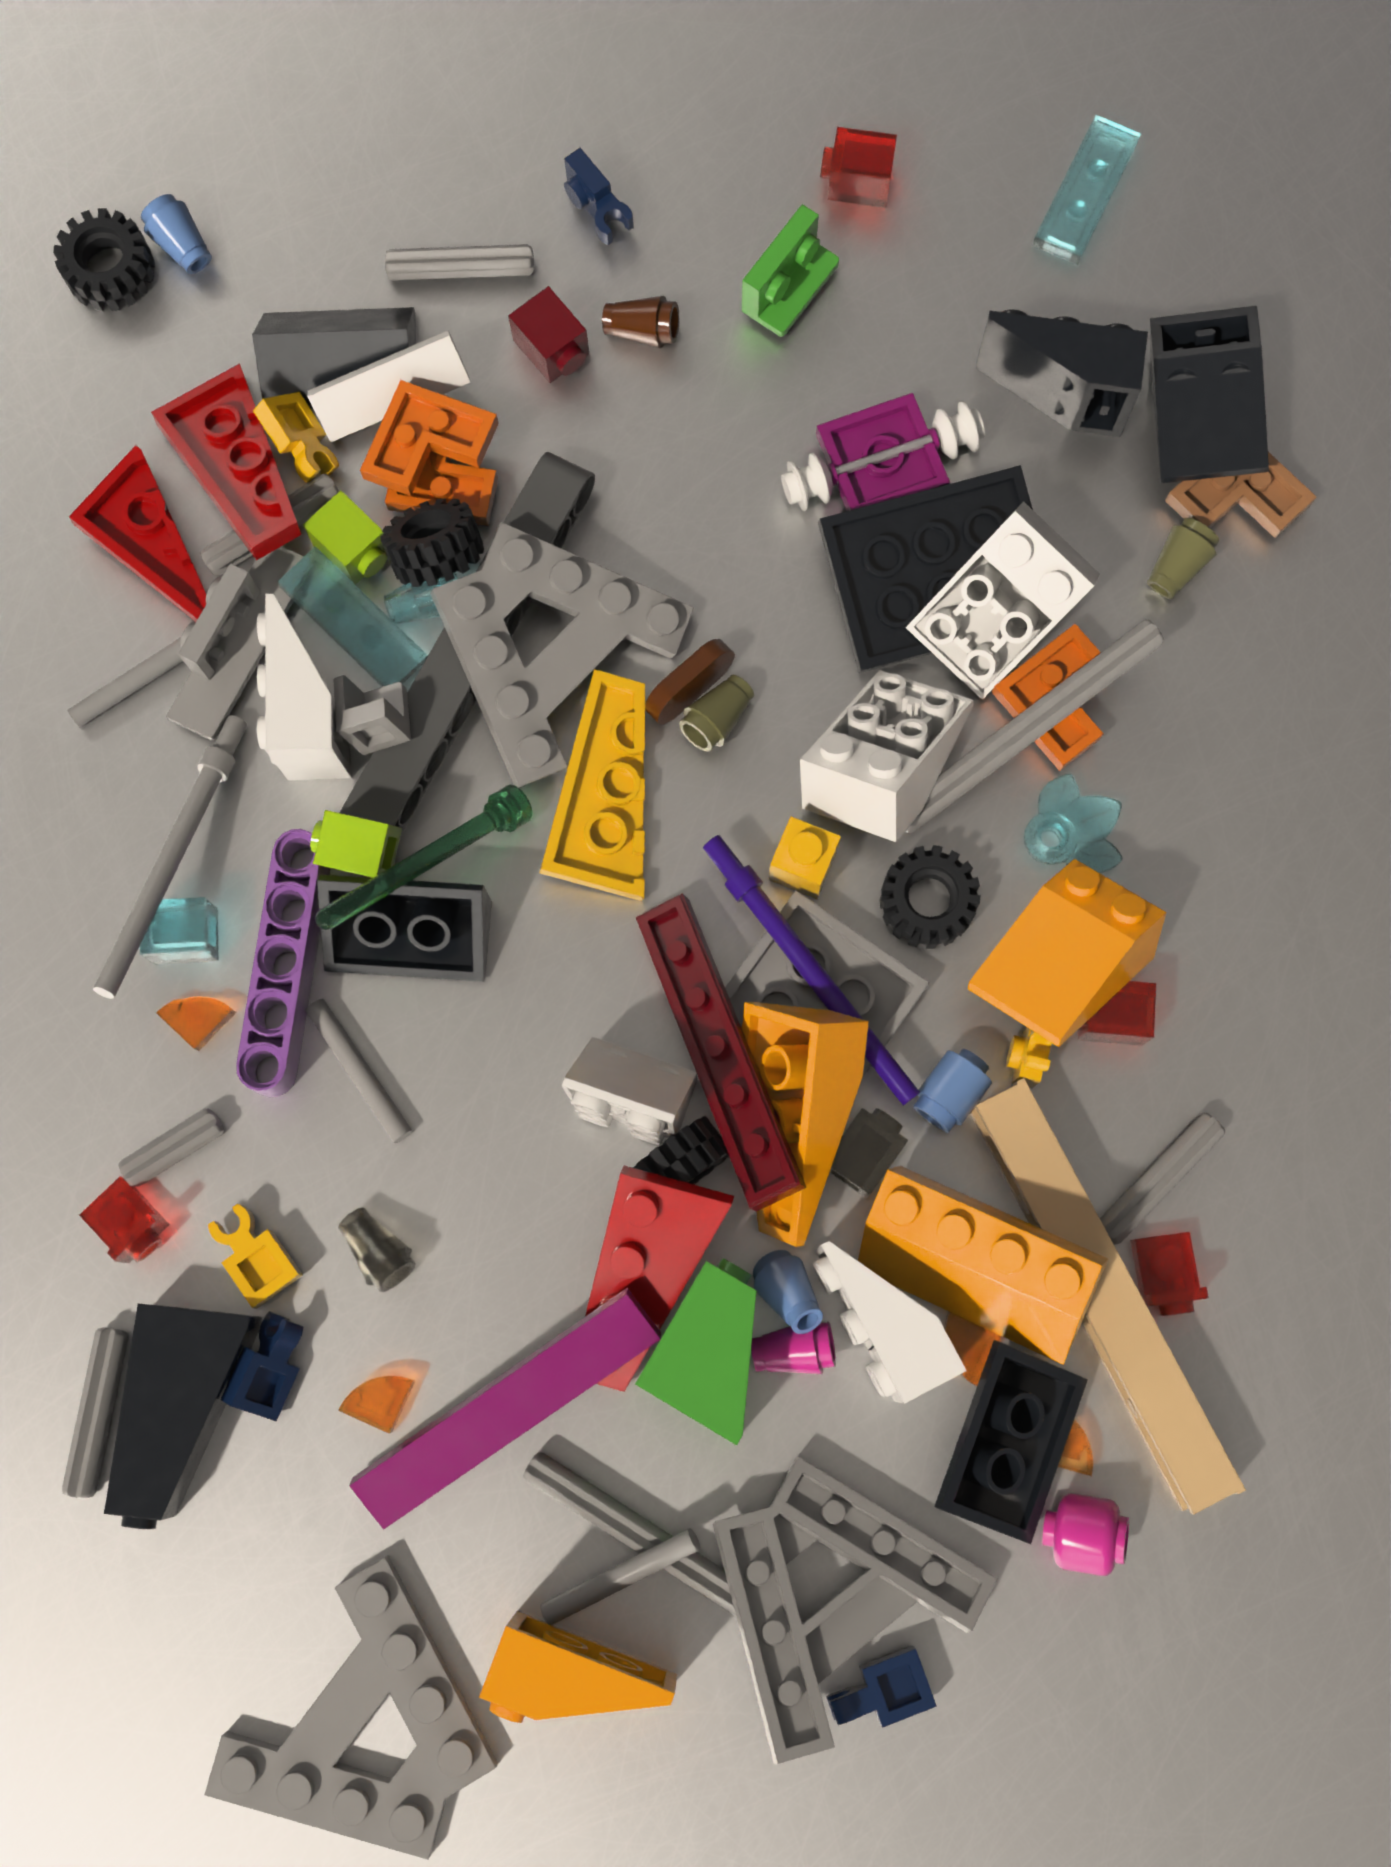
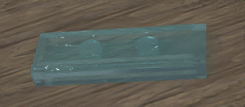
(1086, 189)
(352, 619)

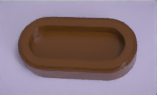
(689, 681)

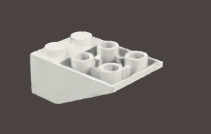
(1003, 600)
(298, 705)
(883, 755)
(631, 1089)
(901, 1336)

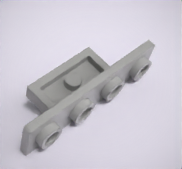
(225, 644)

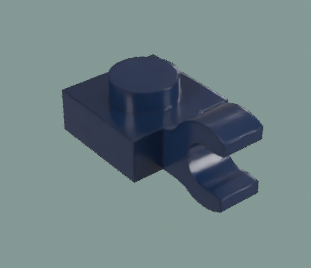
(592, 190)
(265, 1376)
(892, 1688)

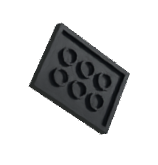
(904, 551)

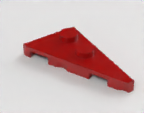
(136, 528)

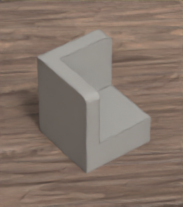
(371, 718)

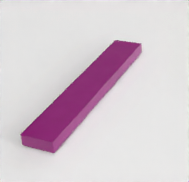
(505, 1408)

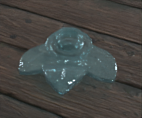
(1078, 823)

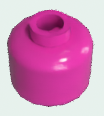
(1087, 1534)

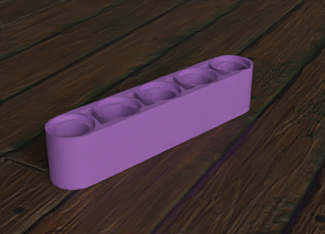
(292, 988)

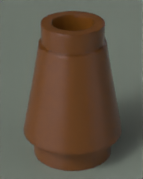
(643, 320)

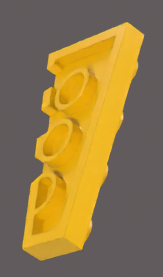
(600, 808)

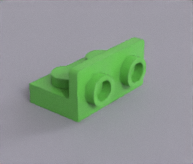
(788, 274)

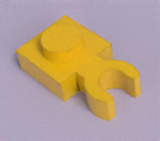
(297, 431)
(1028, 1057)
(259, 1262)

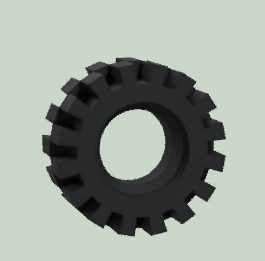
(92, 237)
(432, 542)
(938, 866)
(687, 1154)

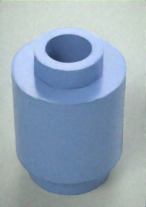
(952, 1089)

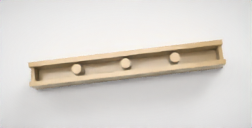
(1117, 1315)

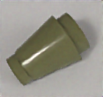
(1182, 557)
(715, 714)

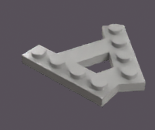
(521, 698)
(794, 1656)
(303, 1774)

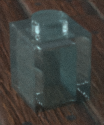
(182, 932)

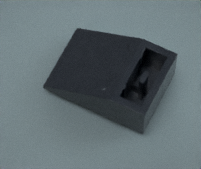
(1067, 368)
(1209, 394)

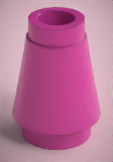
(794, 1352)

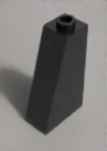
(171, 1406)

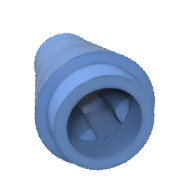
(175, 231)
(787, 1290)

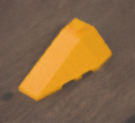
(812, 1076)

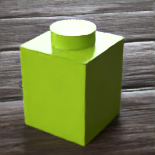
(347, 538)
(354, 844)

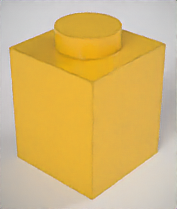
(804, 857)

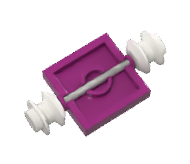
(882, 454)

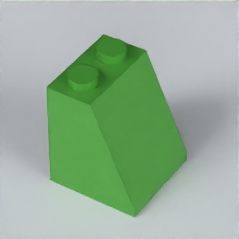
(707, 1351)

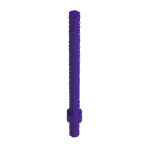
(746, 887)

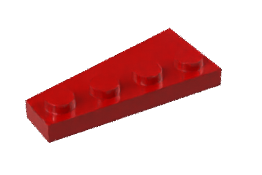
(231, 459)

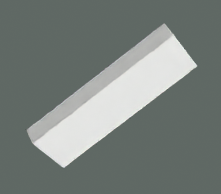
(365, 394)

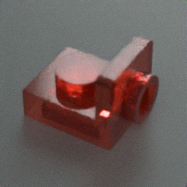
(125, 1222)
(1167, 1273)

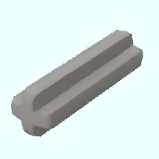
(171, 1147)

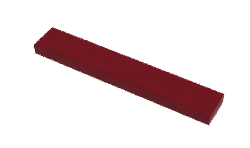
(720, 1054)

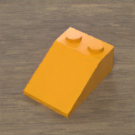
(1069, 952)
(558, 1674)

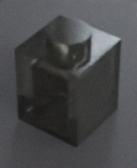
(867, 1150)

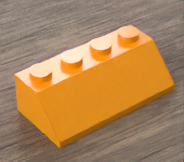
(980, 1262)

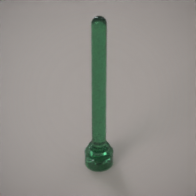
(505, 811)

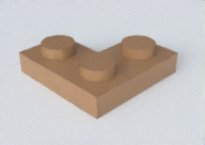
(1269, 497)

